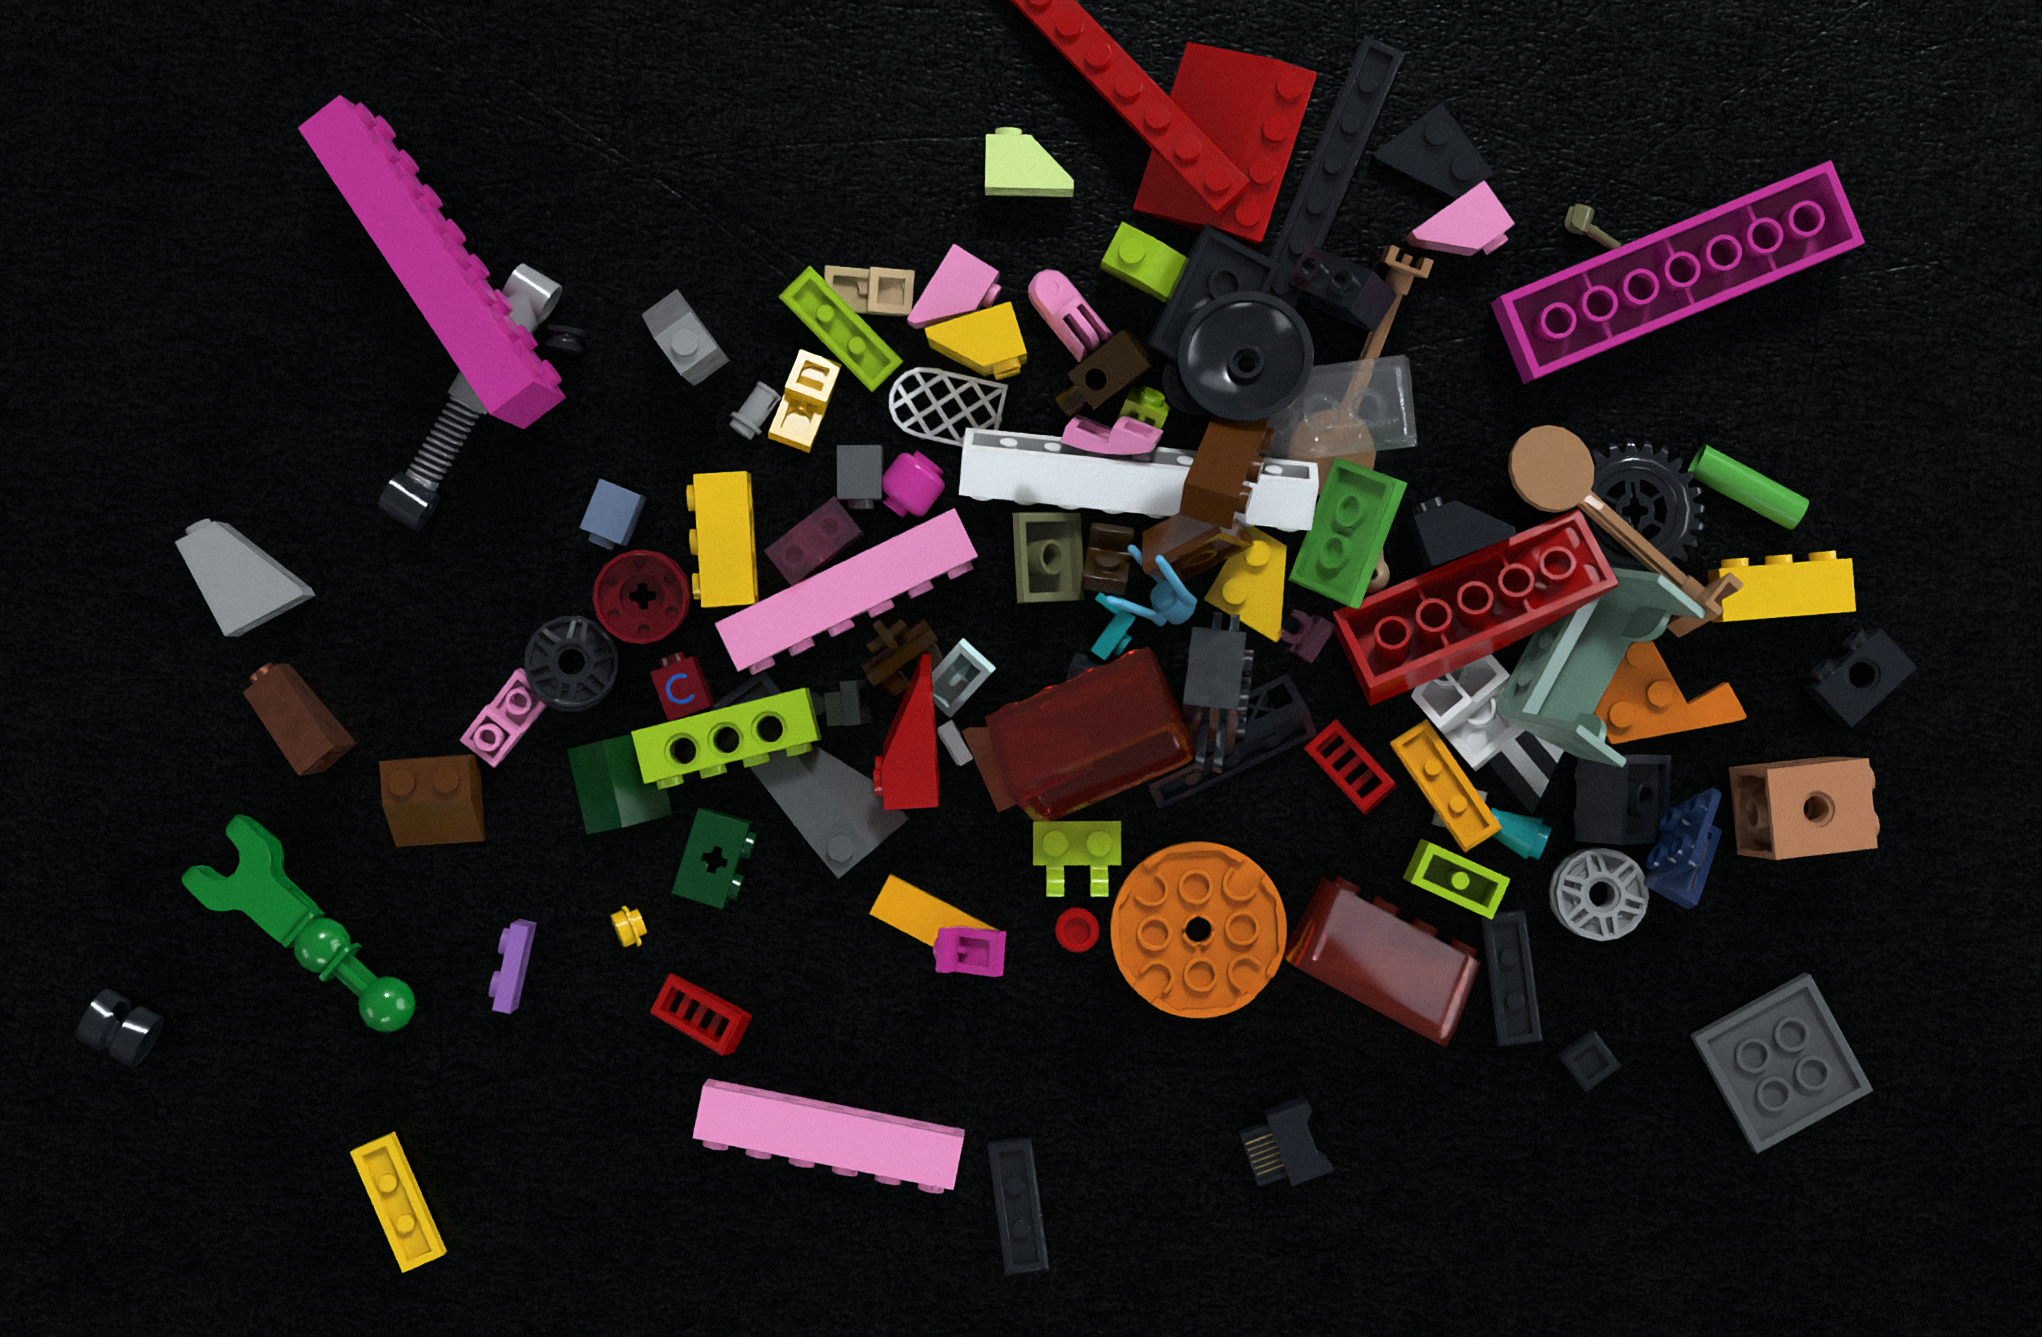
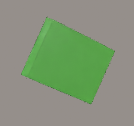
(1347, 532)

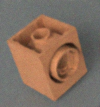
(1804, 807)

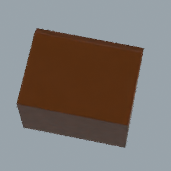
(1191, 545)

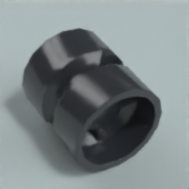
(116, 1025)

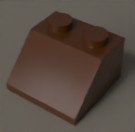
(433, 799)

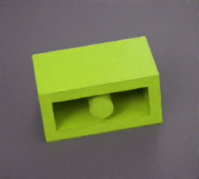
(1456, 879)

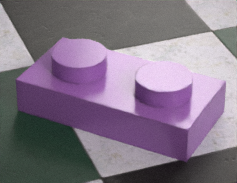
(516, 948)

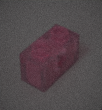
(814, 542)

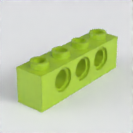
(657, 743)

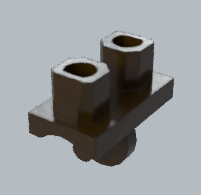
(894, 649)

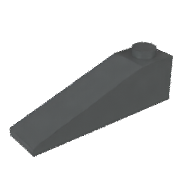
(827, 802)

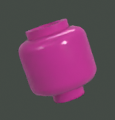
(912, 484)

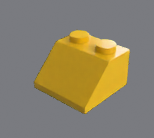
(982, 341)

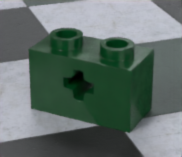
(696, 876)

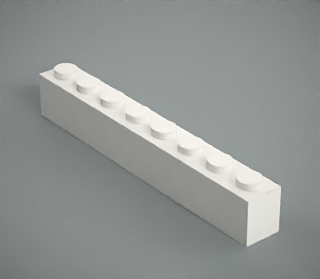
(1149, 483)

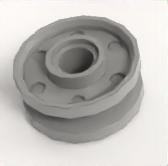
(1625, 899)

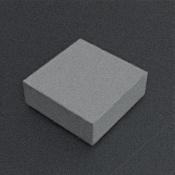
(955, 743)

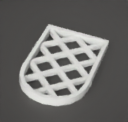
(996, 418)

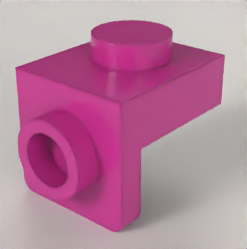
(970, 950)

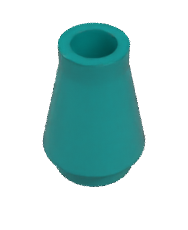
(1522, 833)

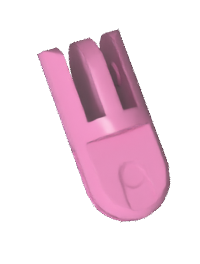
(1067, 313)

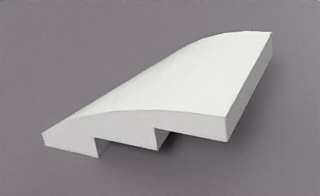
(1466, 709)

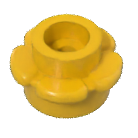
(628, 926)

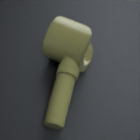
(1579, 222)

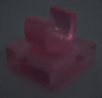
(1311, 636)

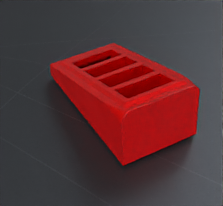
(1377, 794)
(709, 1037)

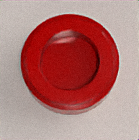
(1077, 929)

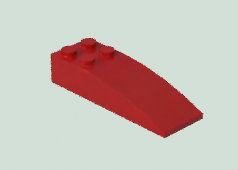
(1472, 606)

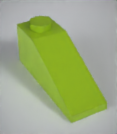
(1142, 262)

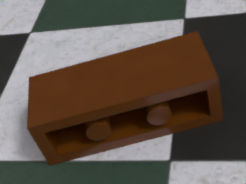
(1223, 470)

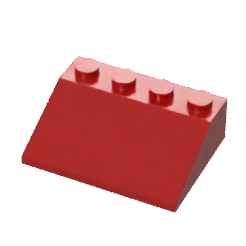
(1253, 116)

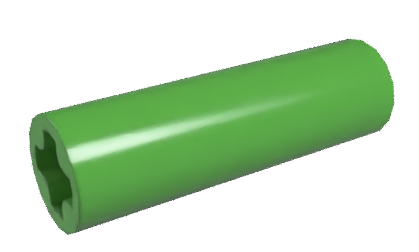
(1748, 487)

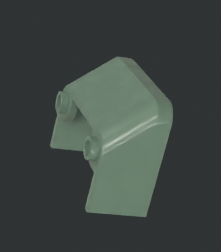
(1576, 657)

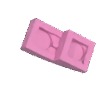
(1124, 438)

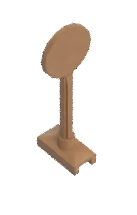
(1399, 280)
(1557, 472)

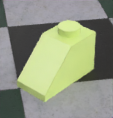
(1022, 167)

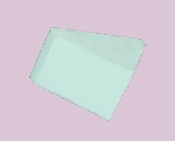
(959, 677)

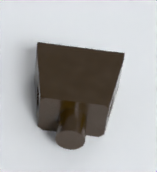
(1123, 364)

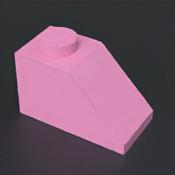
(1465, 225)
(956, 290)

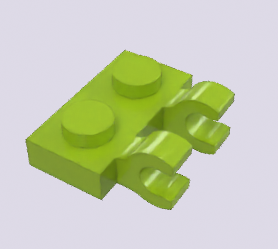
(1077, 844)

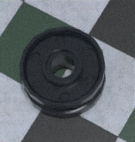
(571, 637)

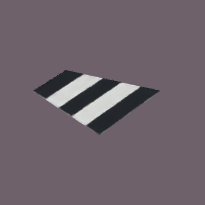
(1527, 767)

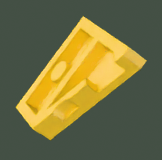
(1253, 584)

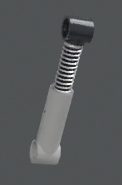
(413, 495)

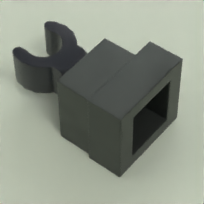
(845, 707)

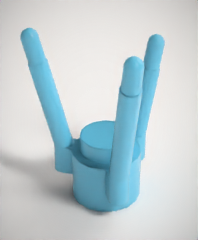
(1168, 598)

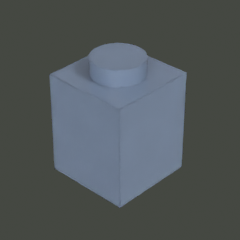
(612, 515)

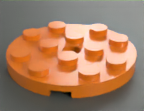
(1187, 974)

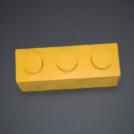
(723, 539)
(1787, 587)

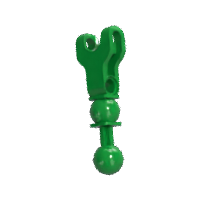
(296, 921)

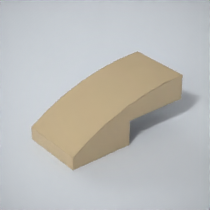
(873, 289)

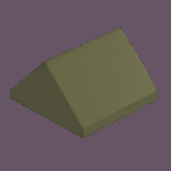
(1048, 557)

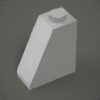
(684, 338)
(238, 577)

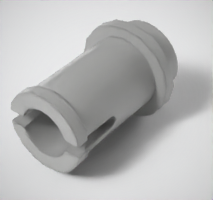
(754, 411)

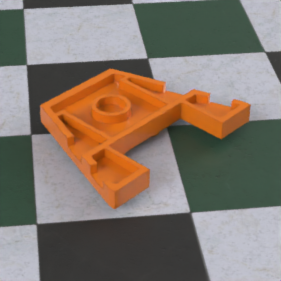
(1647, 702)

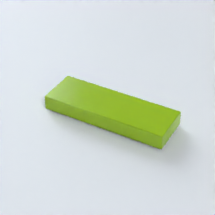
(840, 328)

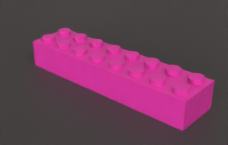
(433, 262)
(1677, 272)

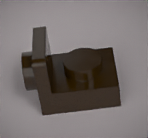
(1107, 558)

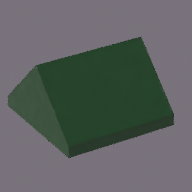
(613, 786)

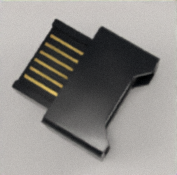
(1284, 1145)

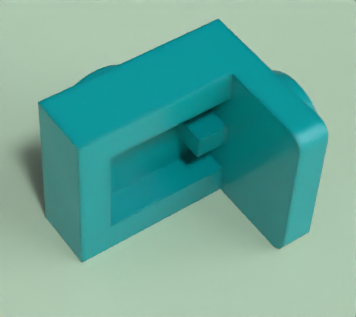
(1113, 638)

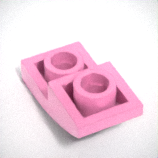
(504, 720)

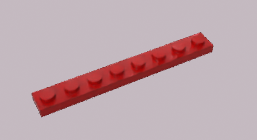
(1138, 100)

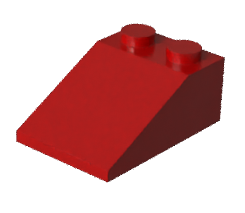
(909, 764)

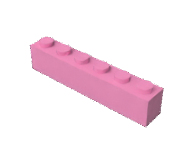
(847, 591)
(828, 1135)

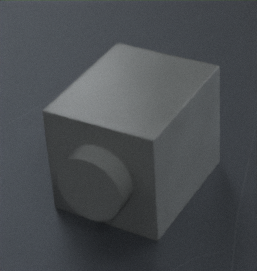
(860, 475)

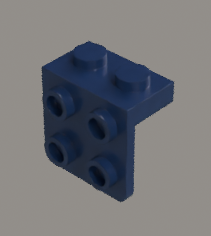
(1685, 849)

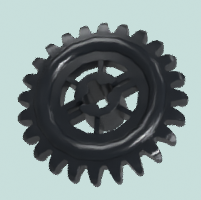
(1670, 487)

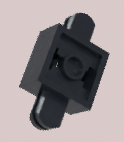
(1217, 690)

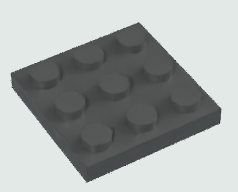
(1781, 1062)

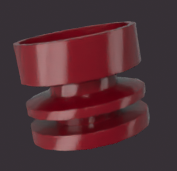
(624, 615)

